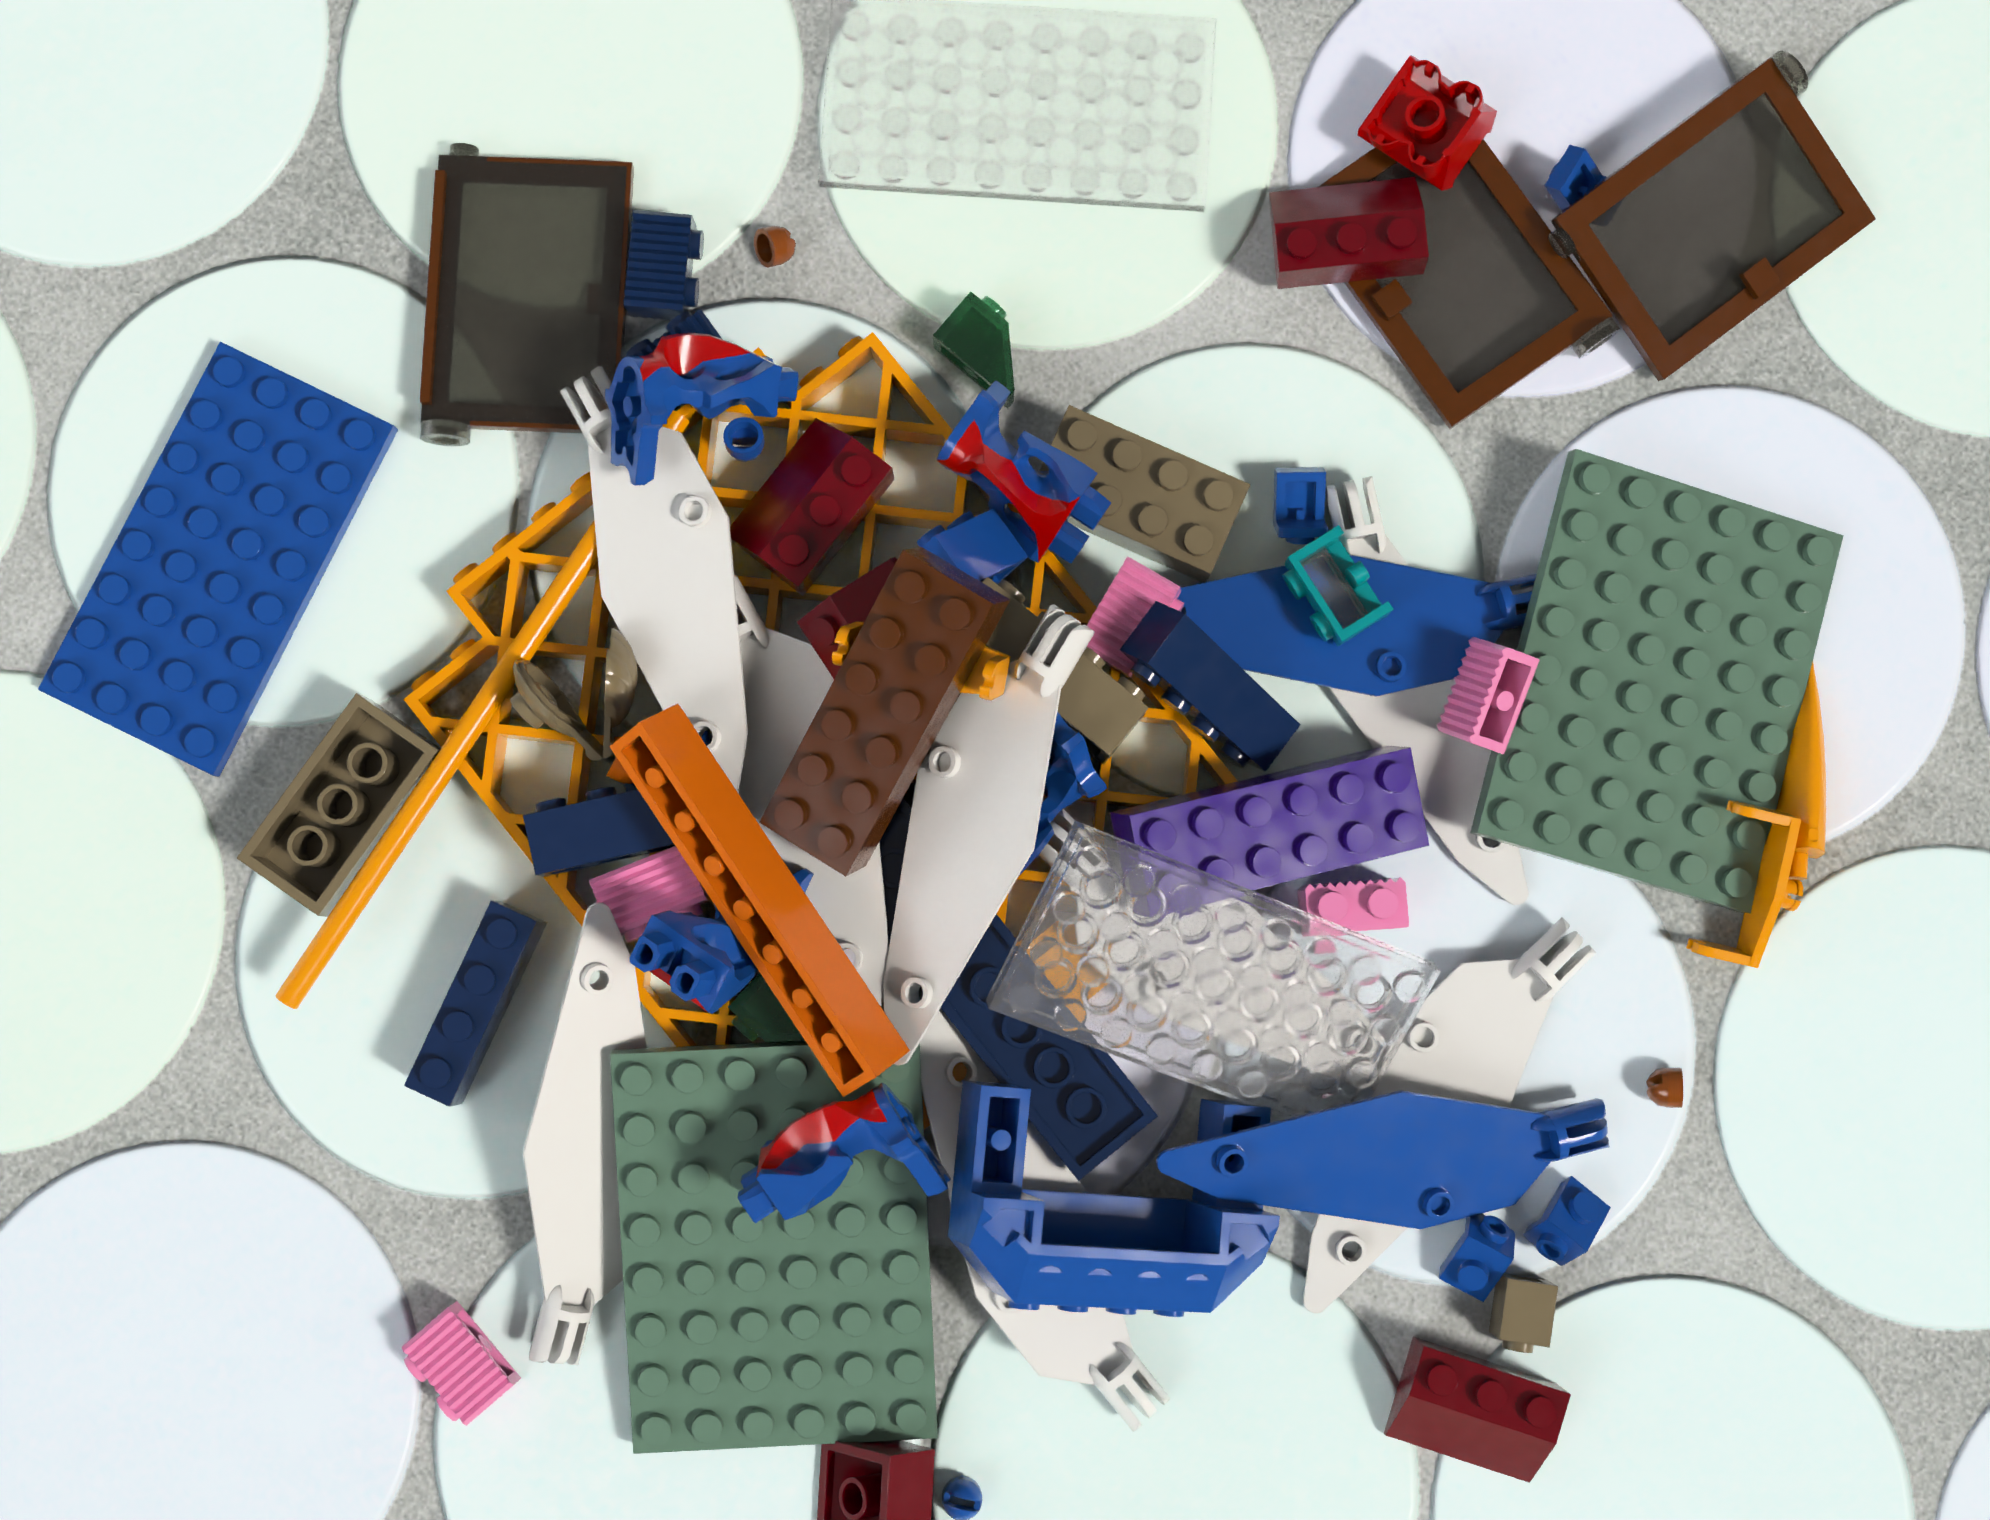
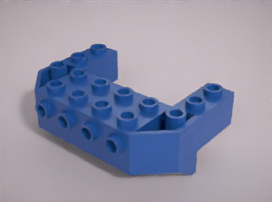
(1096, 1246)

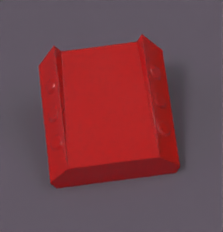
(1429, 122)

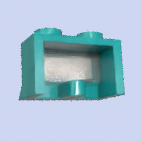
(1334, 588)

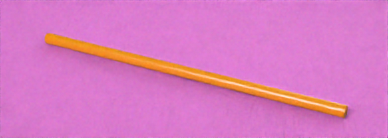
(444, 765)

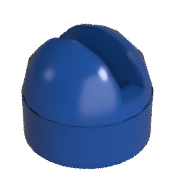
(744, 432)
(966, 1489)

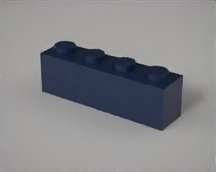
(1209, 686)
(592, 831)
(475, 1004)

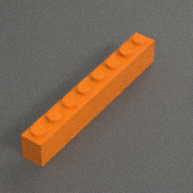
(759, 899)

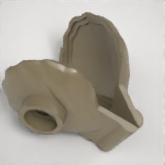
(542, 701)

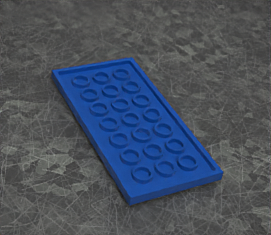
(218, 559)

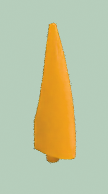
(1805, 781)

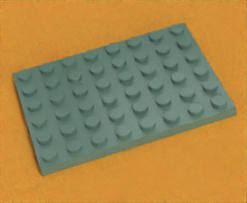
(1662, 683)
(776, 1322)

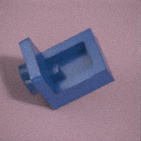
(1572, 176)
(1299, 504)
(1568, 1223)
(1479, 1256)

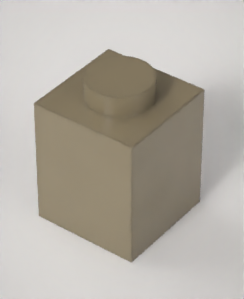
(1523, 1312)

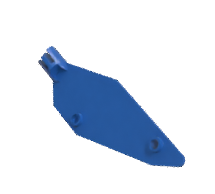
(1412, 647)
(1391, 1158)

